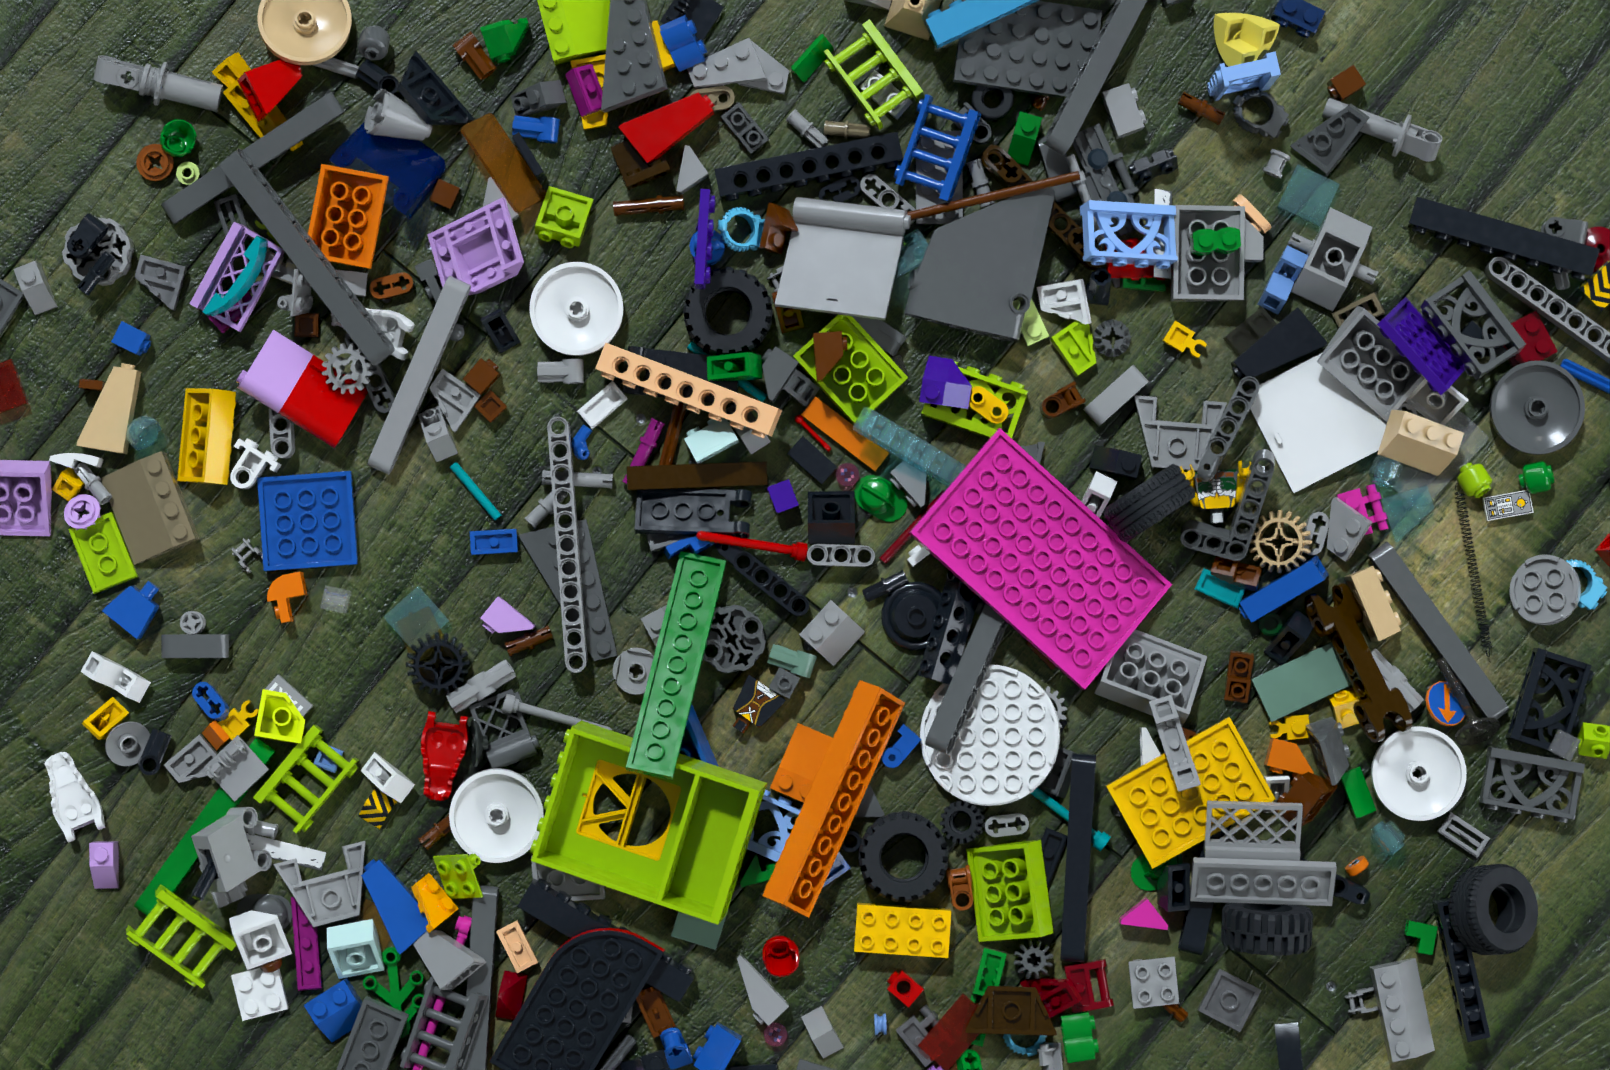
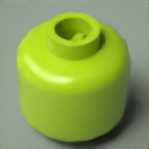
(1474, 480)

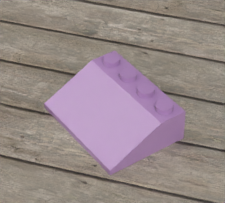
(25, 498)

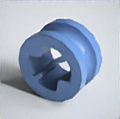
(880, 1024)

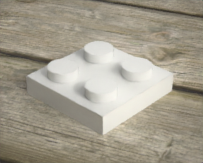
(259, 993)

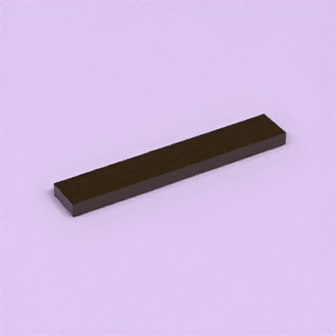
(696, 475)

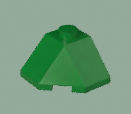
(504, 38)

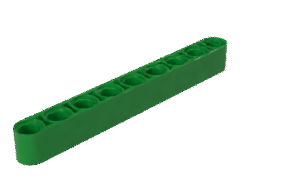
(185, 855)

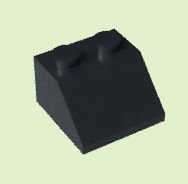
(831, 517)

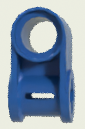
(676, 1049)

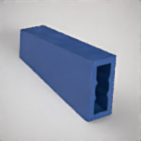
(1283, 589)
(395, 905)

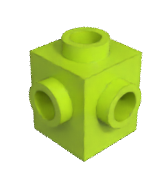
(1594, 740)

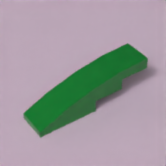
(988, 974)

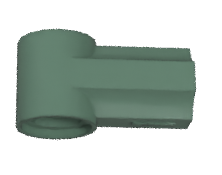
(796, 661)

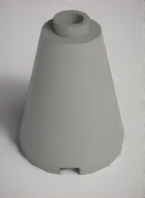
(395, 118)

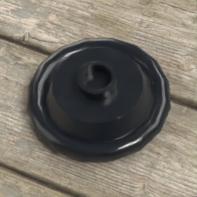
(910, 614)

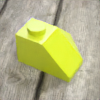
(279, 718)

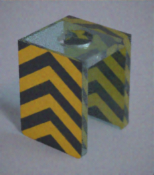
(1598, 287)

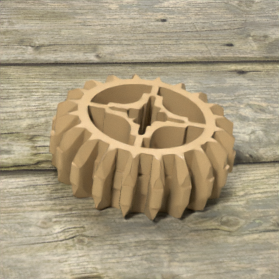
(1280, 530)

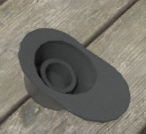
(268, 904)

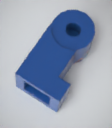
(900, 750)

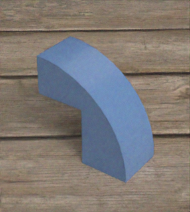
(1282, 279)

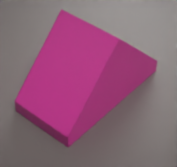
(1144, 915)

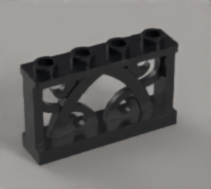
(1536, 670)

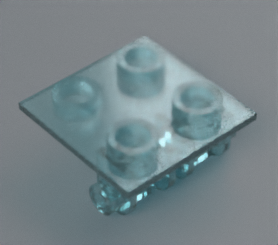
(911, 253)

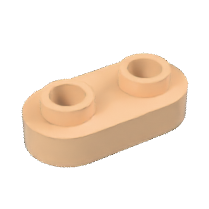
(1252, 214)

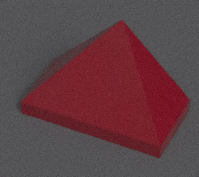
(510, 994)

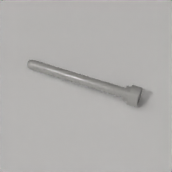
(512, 704)

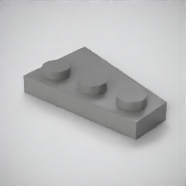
(731, 65)

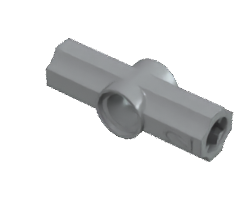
(1395, 678)
(481, 686)

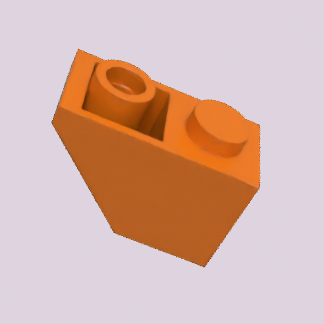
(1286, 756)

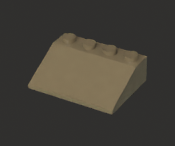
(150, 507)

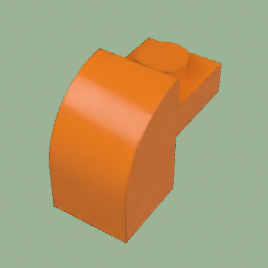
(283, 589)

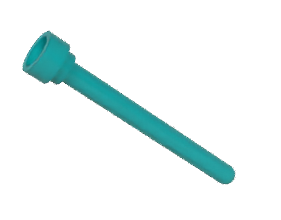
(1098, 838)

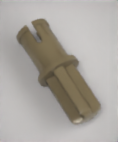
(846, 129)

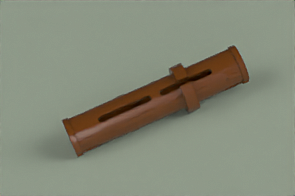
(650, 205)

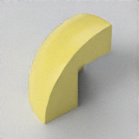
(1243, 36)

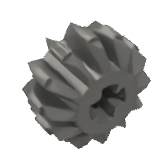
(1028, 965)

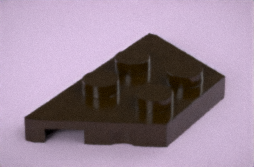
(1011, 1012)

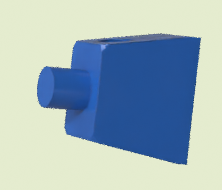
(134, 609)

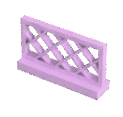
(218, 272)

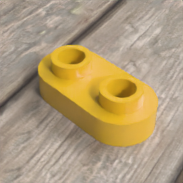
(987, 404)

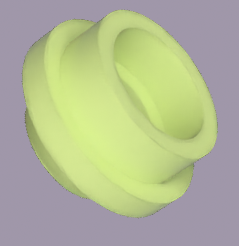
(187, 180)

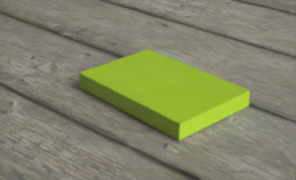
(104, 554)

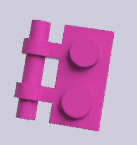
(1357, 502)

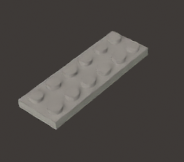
(1262, 881)

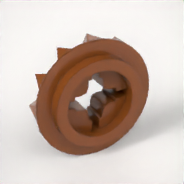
(144, 164)

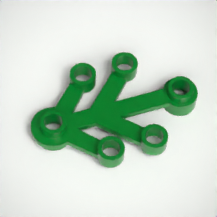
(395, 996)

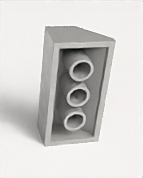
(1402, 1009)

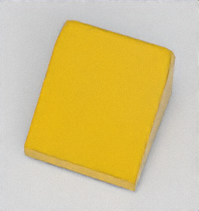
(68, 484)

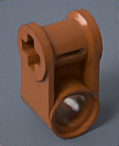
(960, 885)

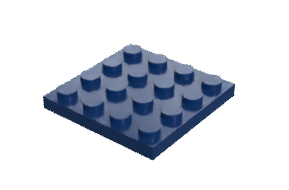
(307, 521)

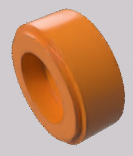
(1357, 866)

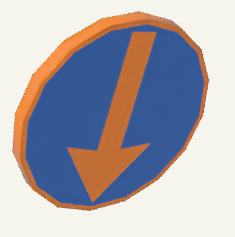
(1442, 705)

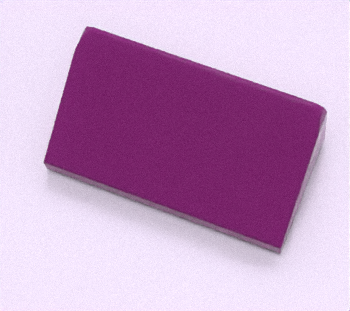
(585, 89)

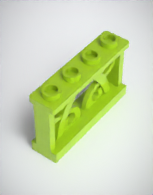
(945, 415)

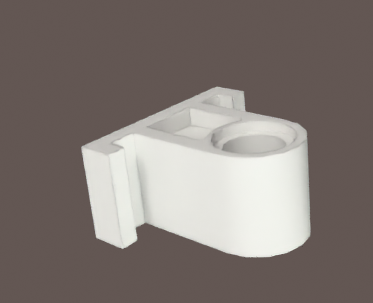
(253, 462)

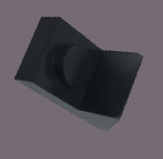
(651, 1061)

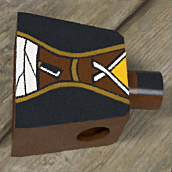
(755, 704)

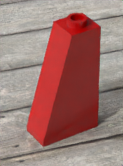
(665, 127)

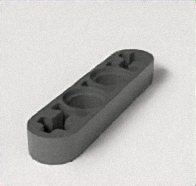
(388, 393)

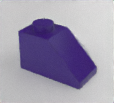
(945, 384)

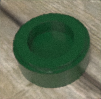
(1270, 624)

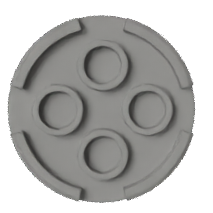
(1545, 590)

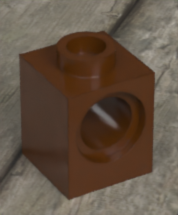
(1345, 84)
(482, 376)

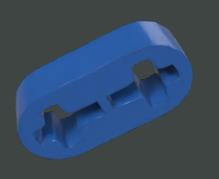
(214, 698)

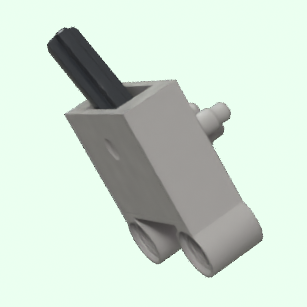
(227, 853)

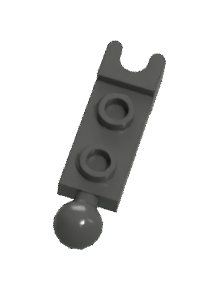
(428, 274)

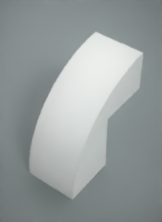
(115, 676)

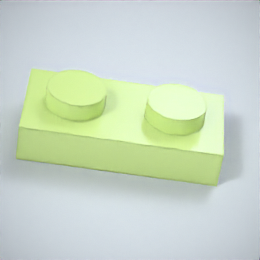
(1032, 327)

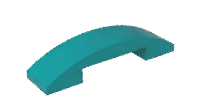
(256, 254)

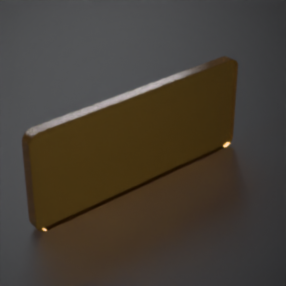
(503, 162)

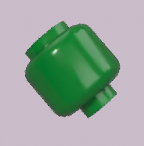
(1537, 477)

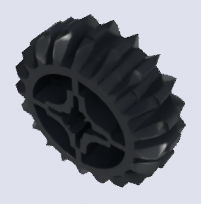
(426, 663)

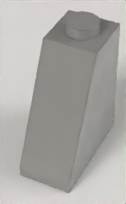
(447, 959)

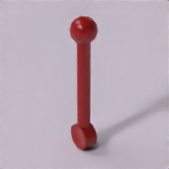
(800, 420)

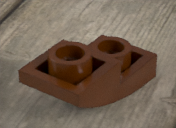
(1238, 676)

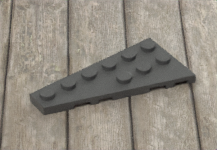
(632, 56)

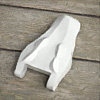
(393, 326)
(72, 799)

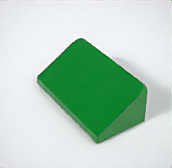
(811, 58)
(1357, 793)

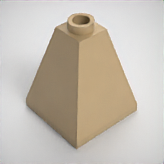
(910, 16)

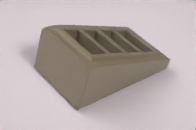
(1375, 300)

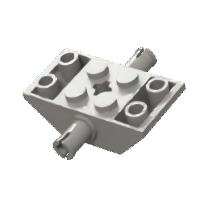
(1326, 281)

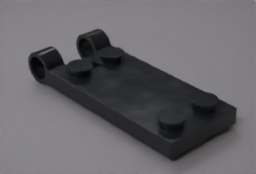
(686, 362)
(690, 511)

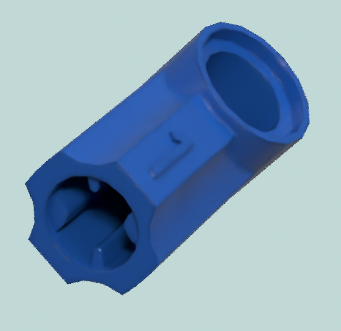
(542, 128)

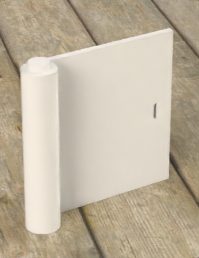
(1317, 423)

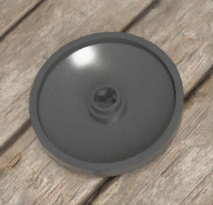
(1537, 407)

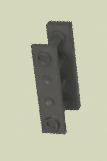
(465, 1027)

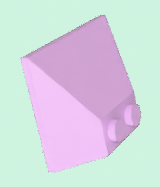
(478, 248)

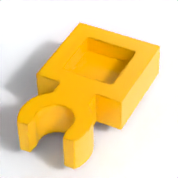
(1181, 337)
(237, 721)
(1293, 727)

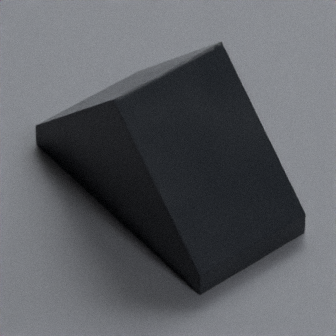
(500, 330)

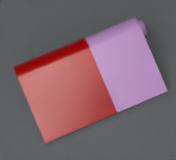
(293, 386)

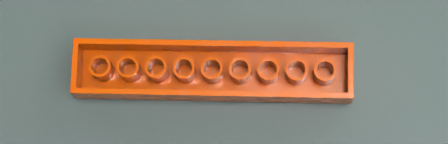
(834, 798)

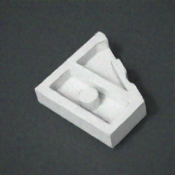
(1066, 300)

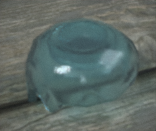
(142, 432)

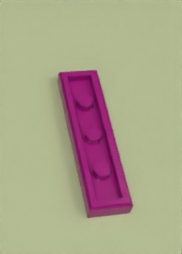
(306, 950)

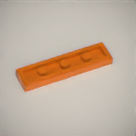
(842, 432)

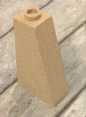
(112, 412)

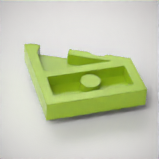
(1075, 347)

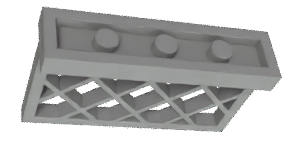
(1247, 847)

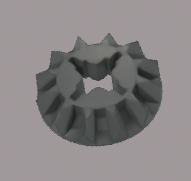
(1104, 345)

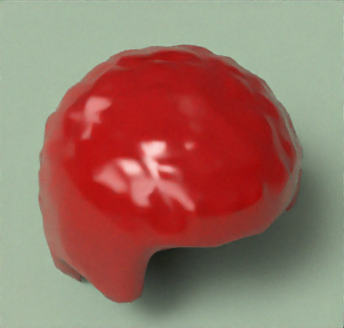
(780, 956)

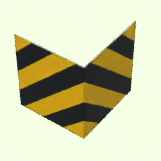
(377, 808)

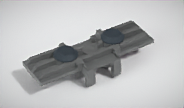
(1094, 157)

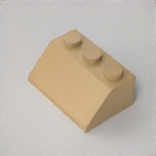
(1419, 442)
(1374, 603)

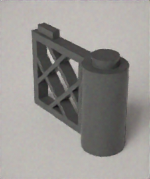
(510, 748)

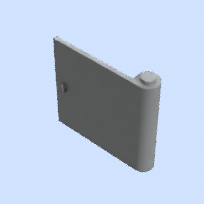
(842, 258)

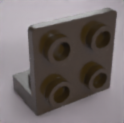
(634, 168)

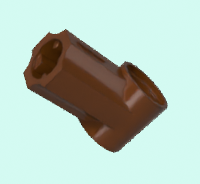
(471, 52)

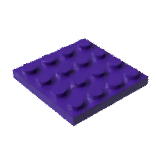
(1421, 345)

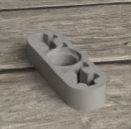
(879, 183)

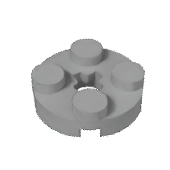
(622, 673)

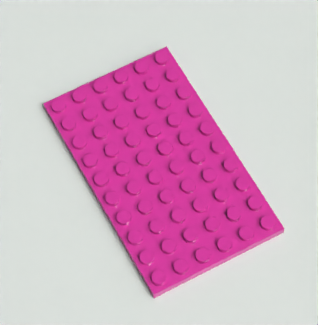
(1040, 559)

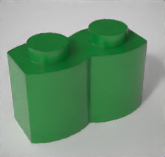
(1221, 241)
(1078, 1037)

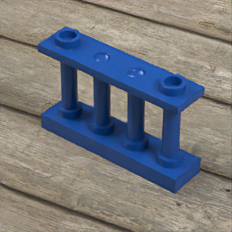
(952, 165)

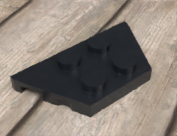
(430, 95)

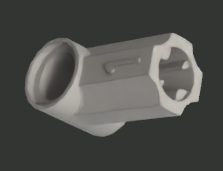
(568, 371)

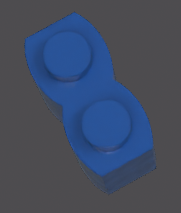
(682, 42)

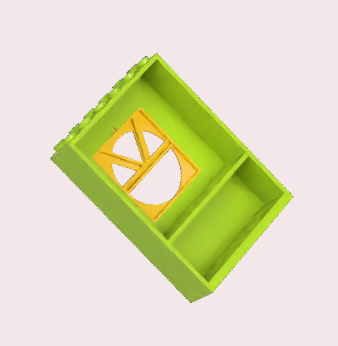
(686, 868)

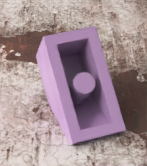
(504, 618)
(104, 864)

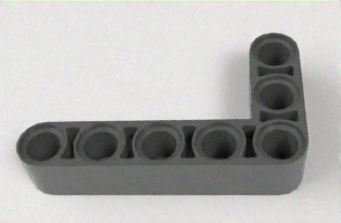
(1242, 515)

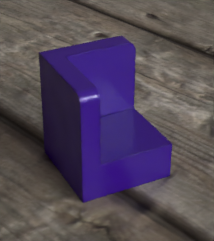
(782, 496)

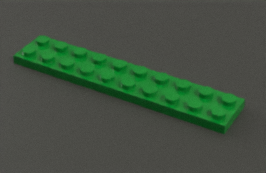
(676, 666)

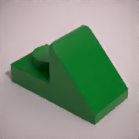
(755, 874)

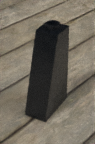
(1283, 343)

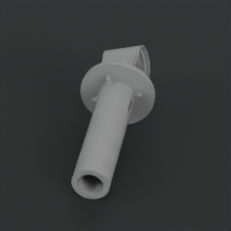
(1403, 136)

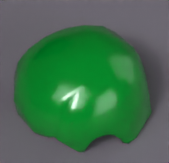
(178, 138)

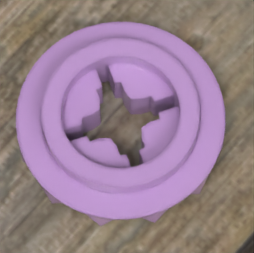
(78, 504)

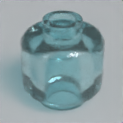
(1385, 471)
(1387, 838)

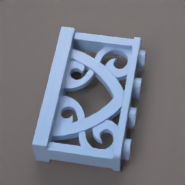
(1244, 76)
(1151, 213)
(762, 847)

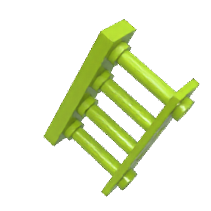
(883, 54)
(298, 757)
(184, 912)

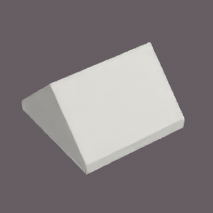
(1436, 406)

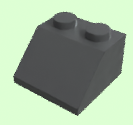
(776, 371)

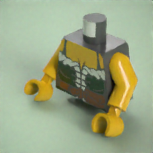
(1219, 492)

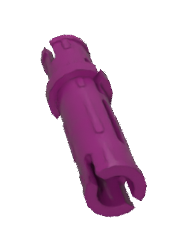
(647, 444)

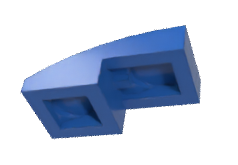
(693, 544)

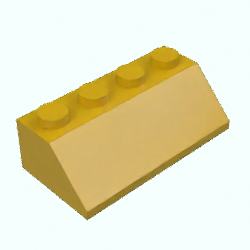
(206, 436)

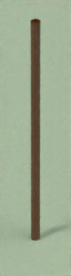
(994, 195)

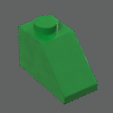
(1024, 137)
(734, 367)

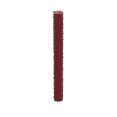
(905, 536)

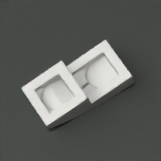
(72, 459)

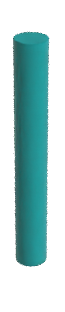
(475, 491)

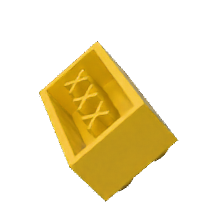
(902, 930)

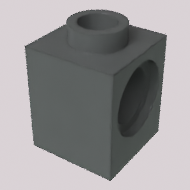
(784, 682)

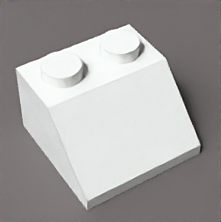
(259, 938)

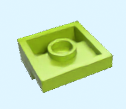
(563, 217)

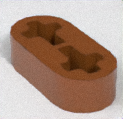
(393, 291)

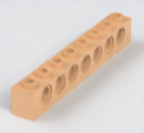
(613, 356)

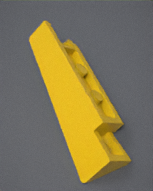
(228, 73)

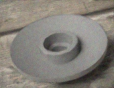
(130, 752)

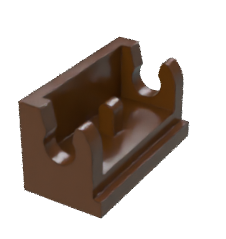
(655, 1011)

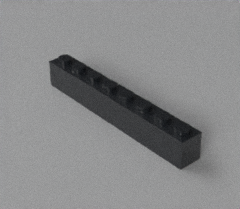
(1504, 238)
(574, 918)

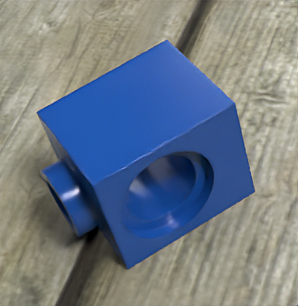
(131, 339)

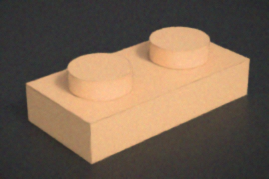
(517, 946)

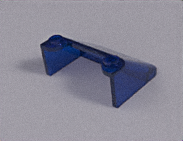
(405, 161)

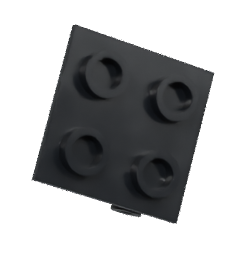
(702, 12)

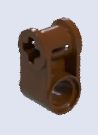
(1065, 399)

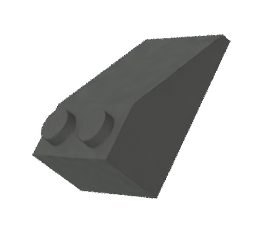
(1328, 748)

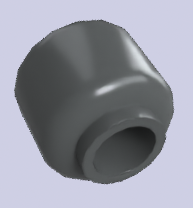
(374, 43)

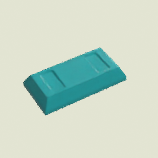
(1219, 589)

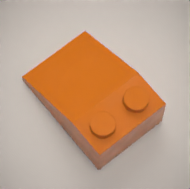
(801, 762)

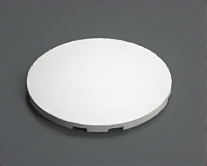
(1003, 744)

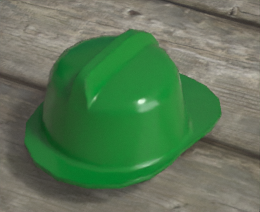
(880, 498)
(1145, 876)

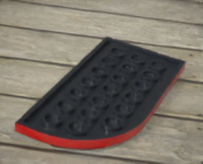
(578, 1002)

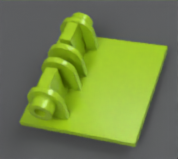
(458, 875)

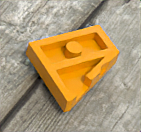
(433, 901)

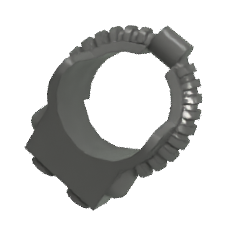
(1277, 115)

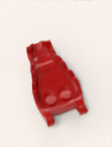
(442, 751)

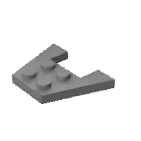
(1176, 441)
(330, 895)

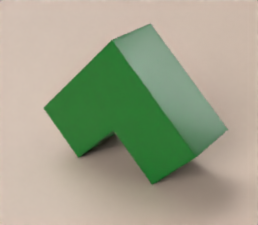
(1426, 935)

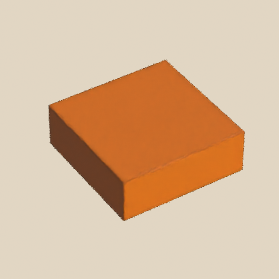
(215, 735)

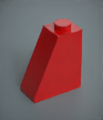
(268, 85)

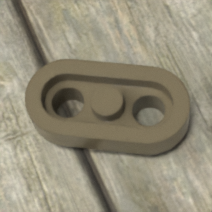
(714, 94)

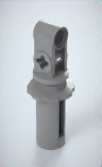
(159, 83)

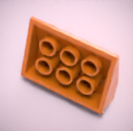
(347, 214)

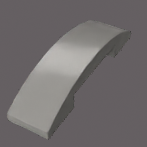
(1174, 743)

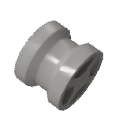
(188, 623)

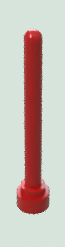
(797, 551)

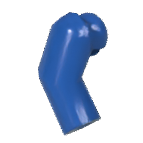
(579, 443)

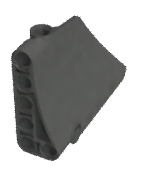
(982, 266)

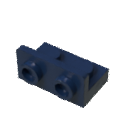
(1299, 16)

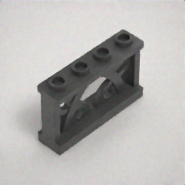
(1459, 343)
(1560, 770)

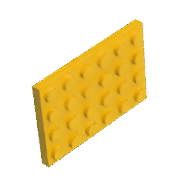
(1174, 821)

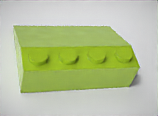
(575, 27)
(862, 375)
(1010, 891)

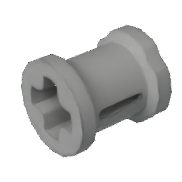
(1276, 163)

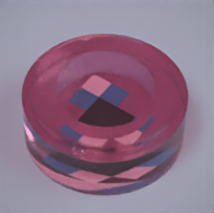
(847, 474)
(775, 1034)

